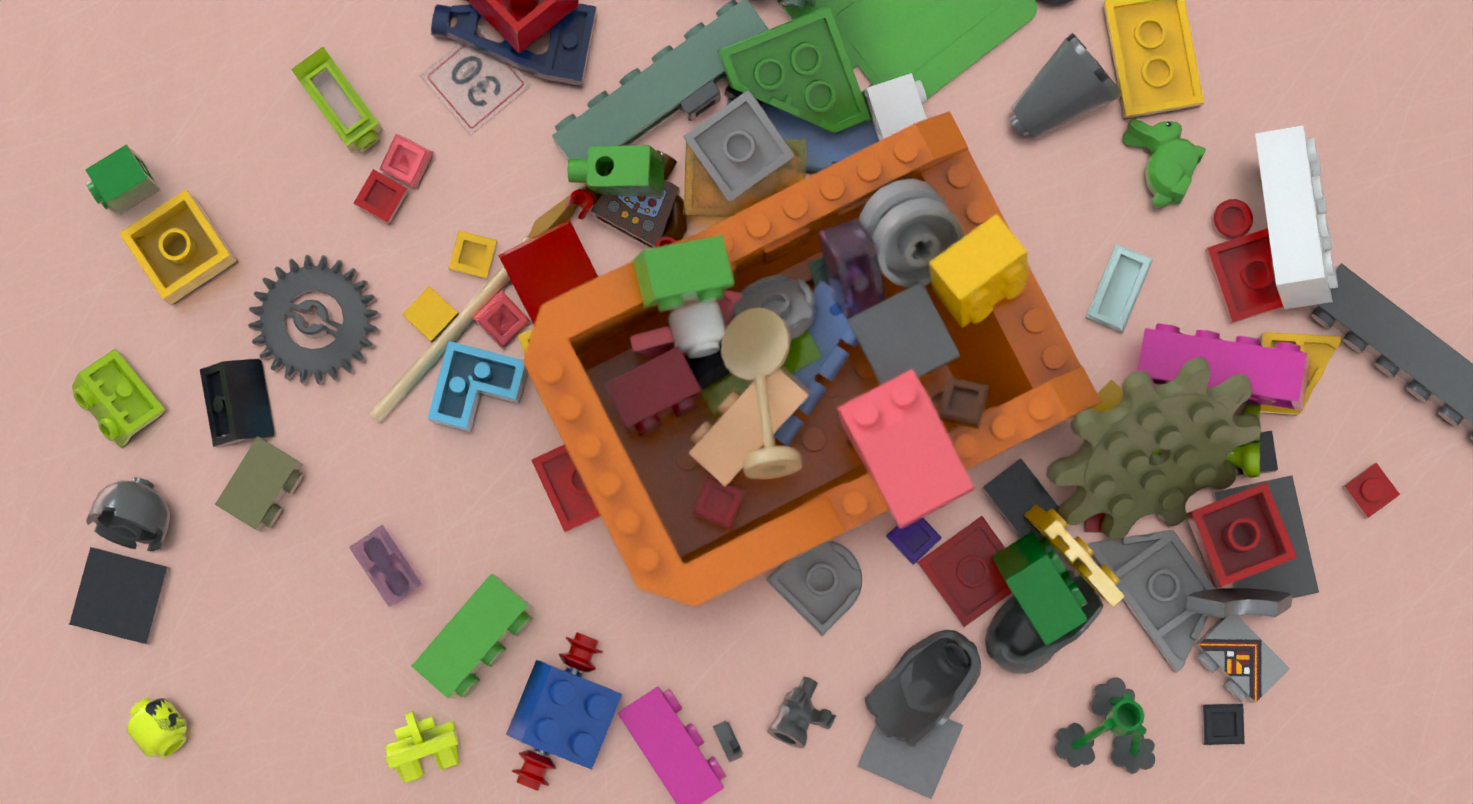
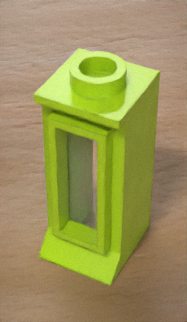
(338, 100)

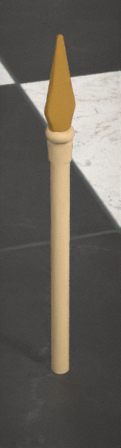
(464, 319)

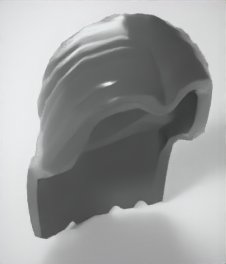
(1017, 644)
(925, 687)

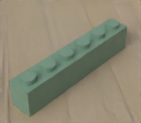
(657, 91)

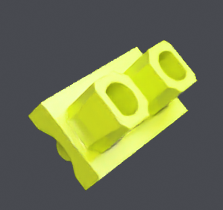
(420, 740)

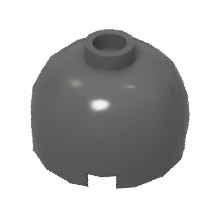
(130, 514)

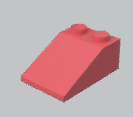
(905, 448)

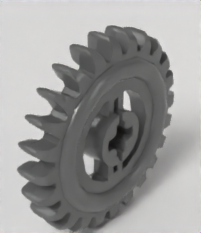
(279, 303)

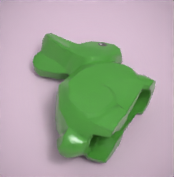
(1170, 162)

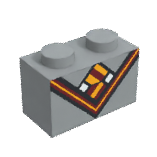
(1240, 658)

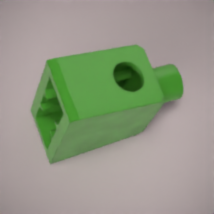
(636, 170)

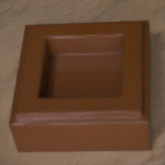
(963, 402)

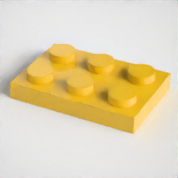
(1153, 56)

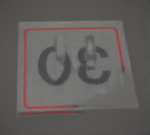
(474, 84)

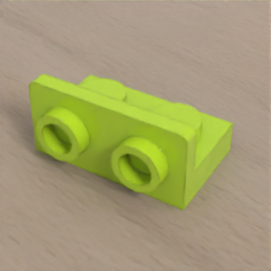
(116, 397)

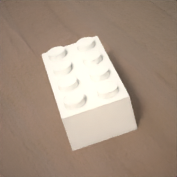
(1293, 208)

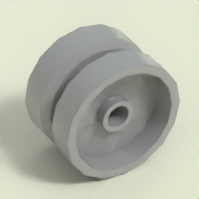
(909, 229)

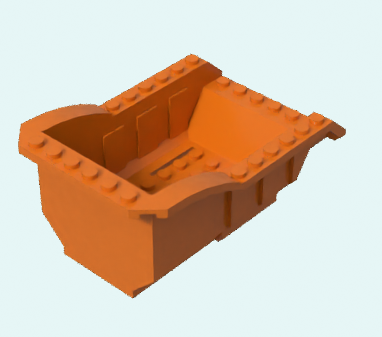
(652, 482)

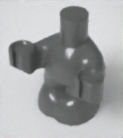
(797, 713)

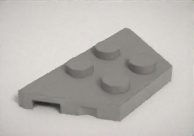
(1155, 579)

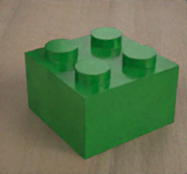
(1042, 586)

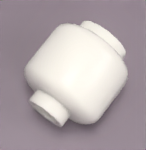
(697, 328)

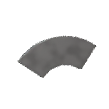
(1238, 601)

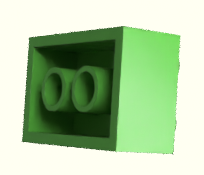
(473, 638)

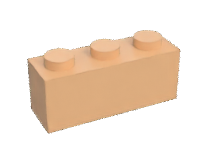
(739, 430)

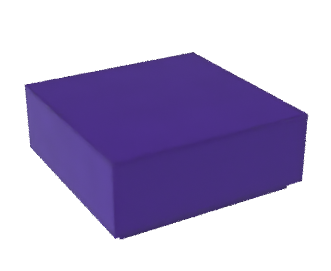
(914, 539)

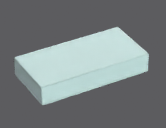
(1119, 288)

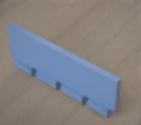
(823, 145)
(827, 333)

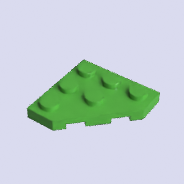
(800, 71)

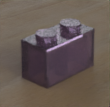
(852, 267)

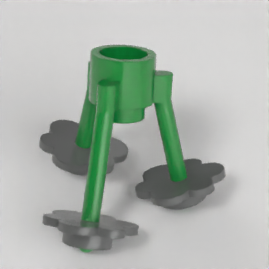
(1122, 718)

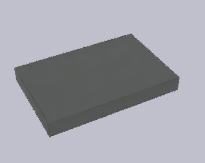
(1294, 575)

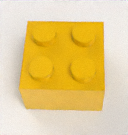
(178, 247)
(980, 271)

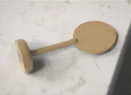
(753, 350)

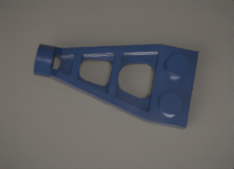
(562, 61)

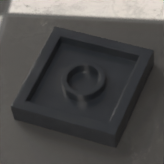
(119, 595)

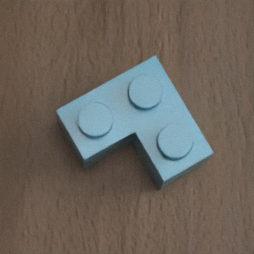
(467, 375)

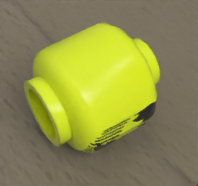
(156, 727)

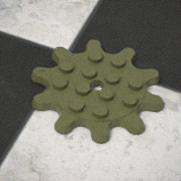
(1184, 419)

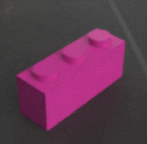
(672, 747)

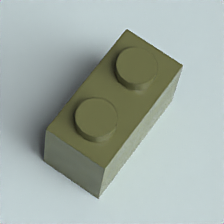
(260, 485)

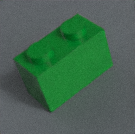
(121, 180)

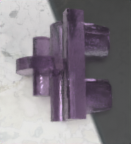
(386, 566)

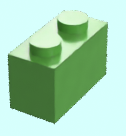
(683, 273)

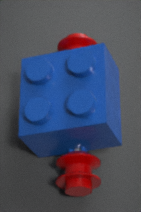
(562, 714)

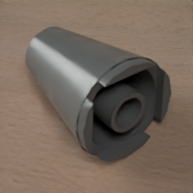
(1063, 90)

